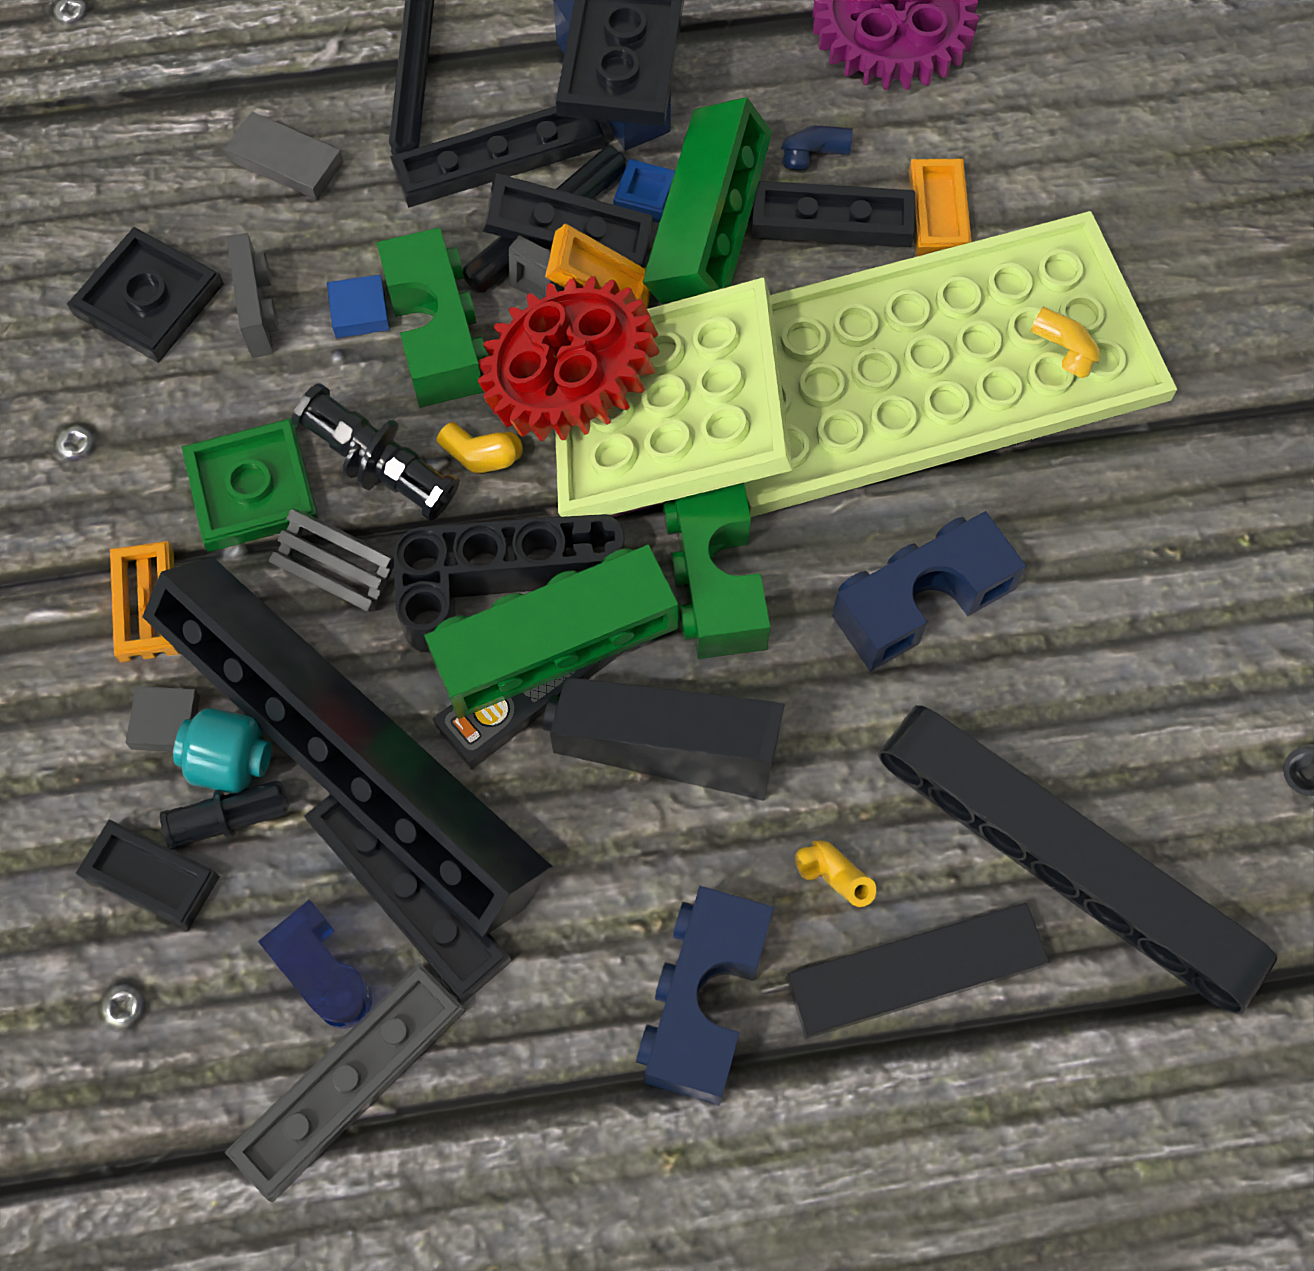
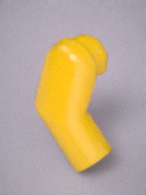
(1070, 335)

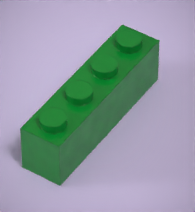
(708, 202)
(552, 630)

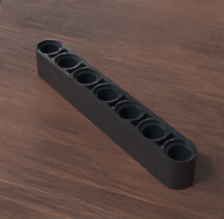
(1079, 860)

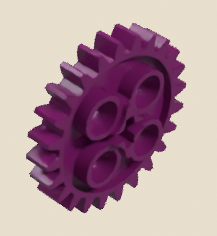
(896, 36)

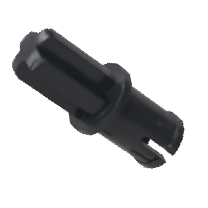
(223, 814)

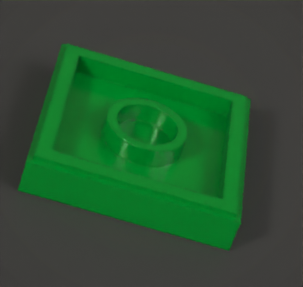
(247, 483)

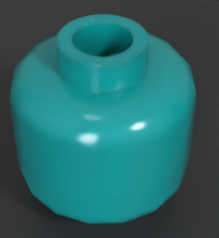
(221, 750)

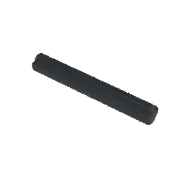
(411, 76)
(586, 182)

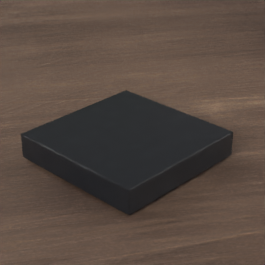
(145, 294)

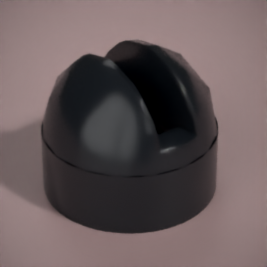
(1292, 769)

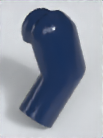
(817, 140)

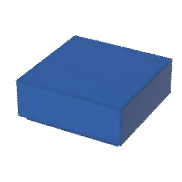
(644, 188)
(358, 306)

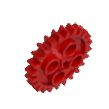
(568, 358)

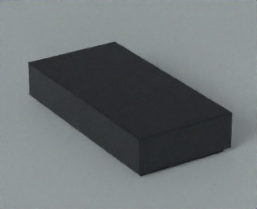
(148, 875)

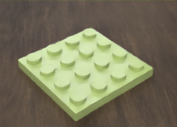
(704, 416)

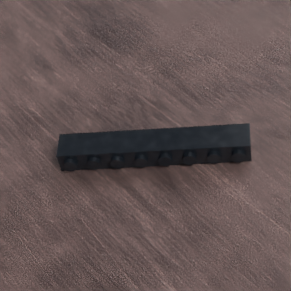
(347, 744)

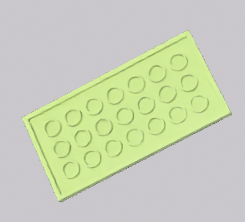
(942, 361)

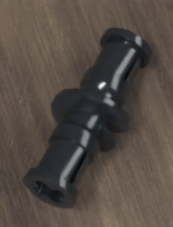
(373, 452)

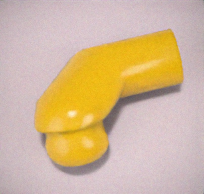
(483, 452)
(837, 871)

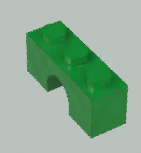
(423, 280)
(724, 610)

